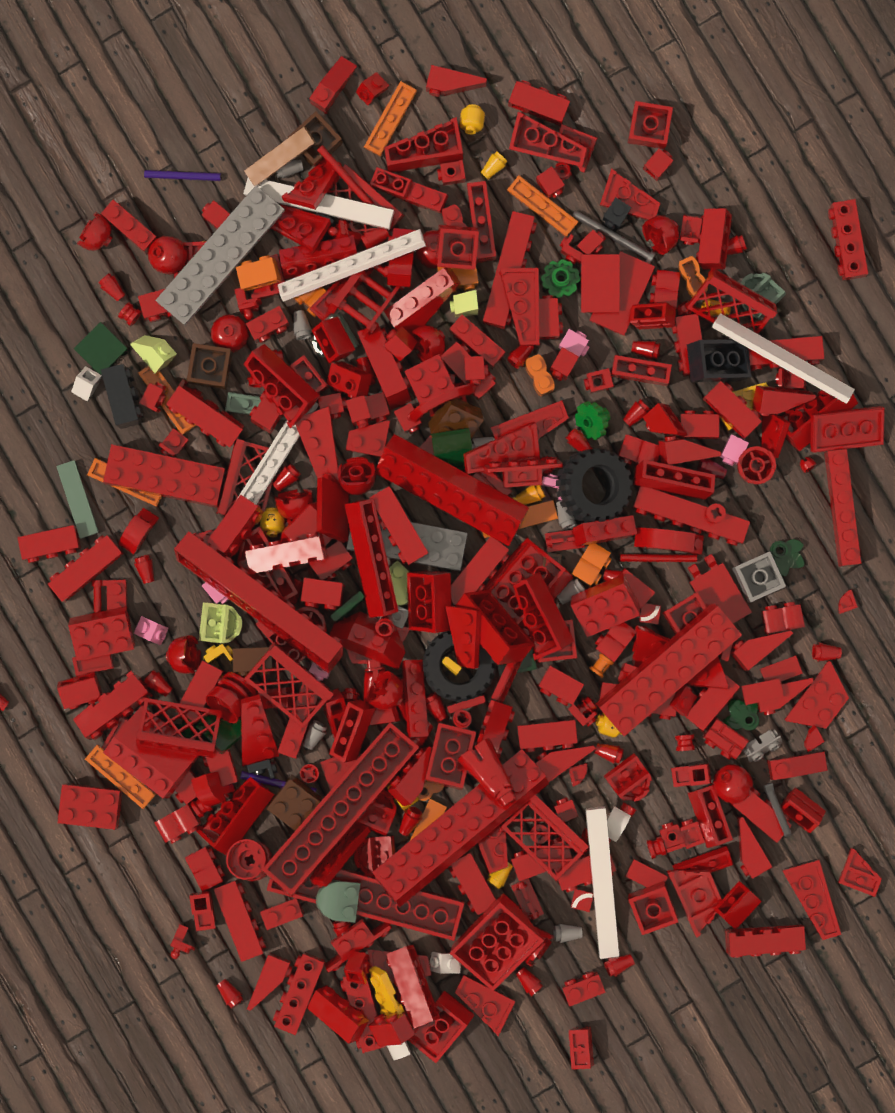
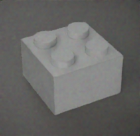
(759, 577)

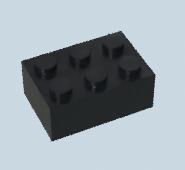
(718, 361)
(122, 396)

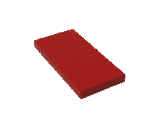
(633, 281)
(847, 429)

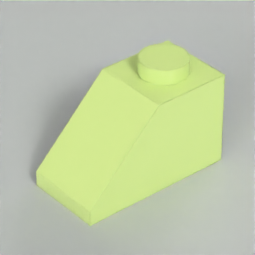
(465, 304)
(154, 352)

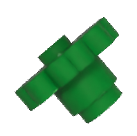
(560, 269)
(592, 420)

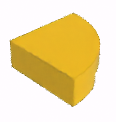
(451, 665)

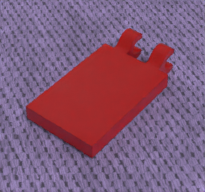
(719, 588)

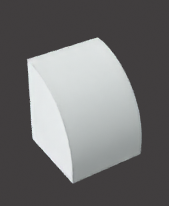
(86, 383)
(616, 823)
(399, 1051)

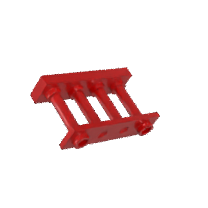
(350, 289)

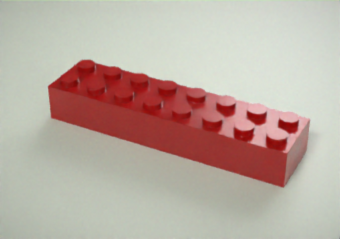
(451, 490)
(668, 669)

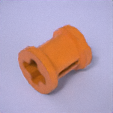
(601, 665)

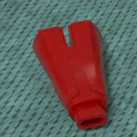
(379, 716)
(488, 771)

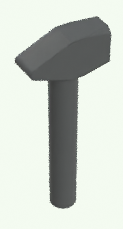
(770, 793)

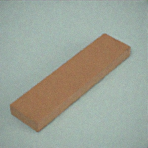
(280, 156)

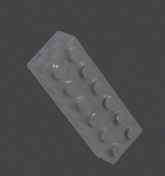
(443, 545)

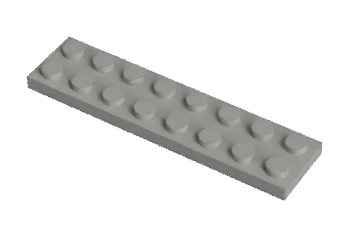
(220, 255)

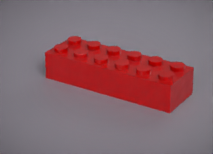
(164, 476)

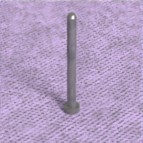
(614, 236)

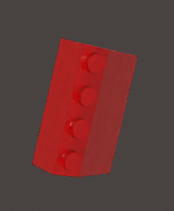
(521, 564)
(153, 767)
(496, 942)

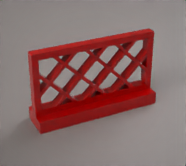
(375, 196)
(737, 291)
(234, 471)
(298, 671)
(172, 742)
(555, 824)

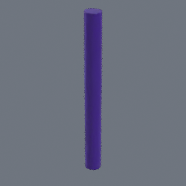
(182, 175)
(266, 780)

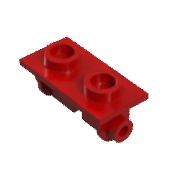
(561, 541)
(527, 899)

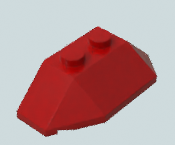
(303, 525)
(275, 579)
(360, 636)

